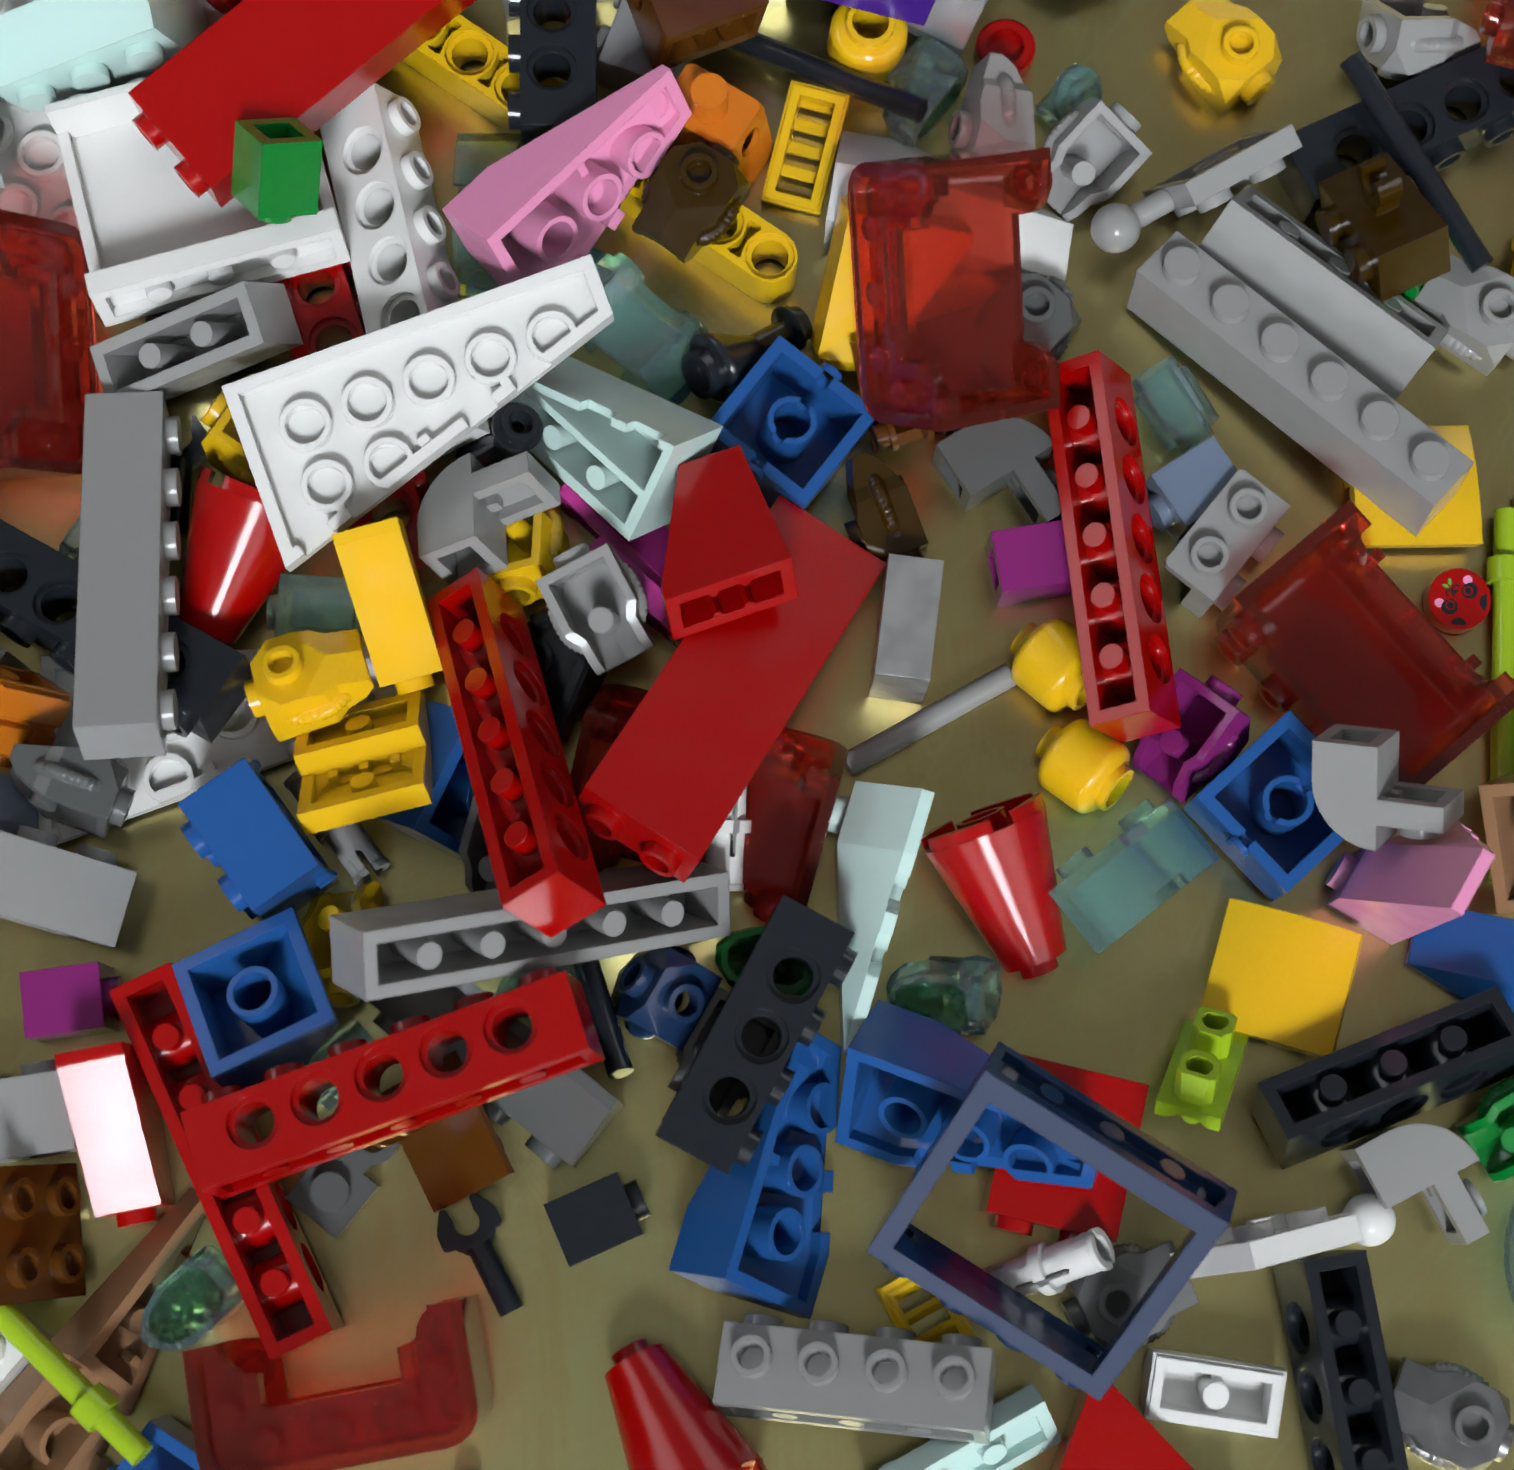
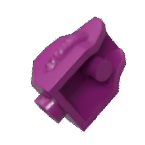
(1205, 745)

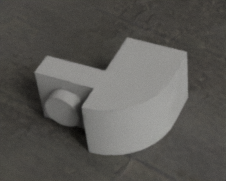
(469, 509)
(1360, 790)
(1423, 1160)

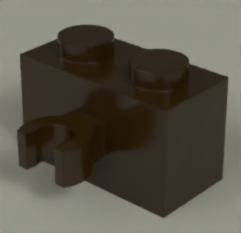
(1383, 227)

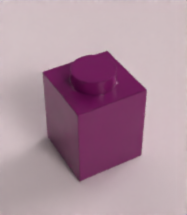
(1028, 563)
(69, 1002)

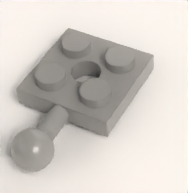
(1197, 187)

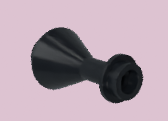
(723, 360)
(512, 432)

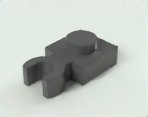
(339, 1188)

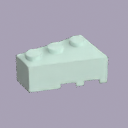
(89, 45)
(616, 443)

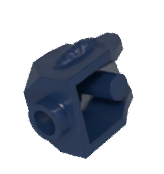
(652, 989)

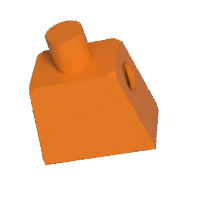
(725, 117)

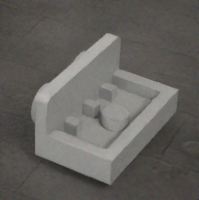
(1223, 539)

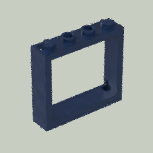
(1106, 1145)

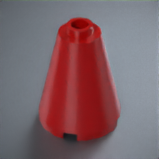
(227, 558)
(1001, 876)
(669, 1418)

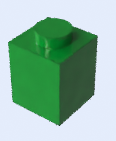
(276, 168)

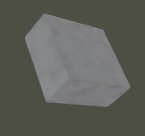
(906, 628)

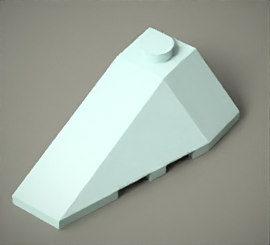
(873, 861)

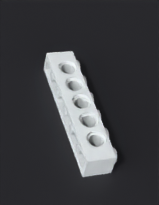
(390, 213)

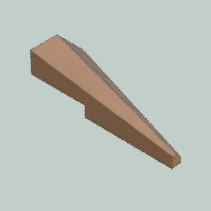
(104, 1347)

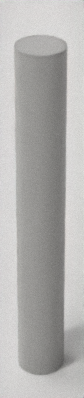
(929, 719)

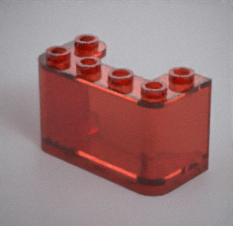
(1353, 650)
(251, 1422)

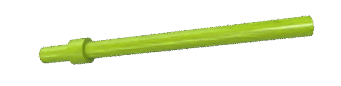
(1501, 576)
(92, 1404)

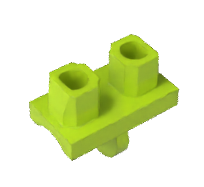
(1203, 1069)

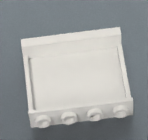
(147, 232)

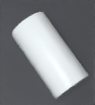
(1212, 1392)

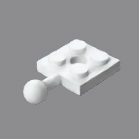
(1309, 1231)

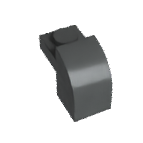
(996, 456)

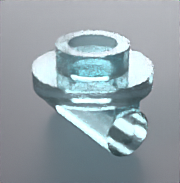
(1069, 90)

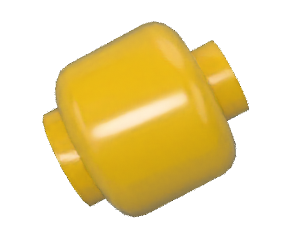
(866, 41)
(1049, 665)
(1083, 767)

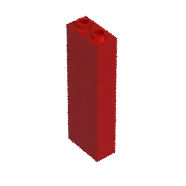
(275, 64)
(724, 705)

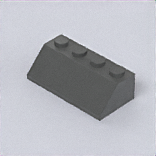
(561, 1113)

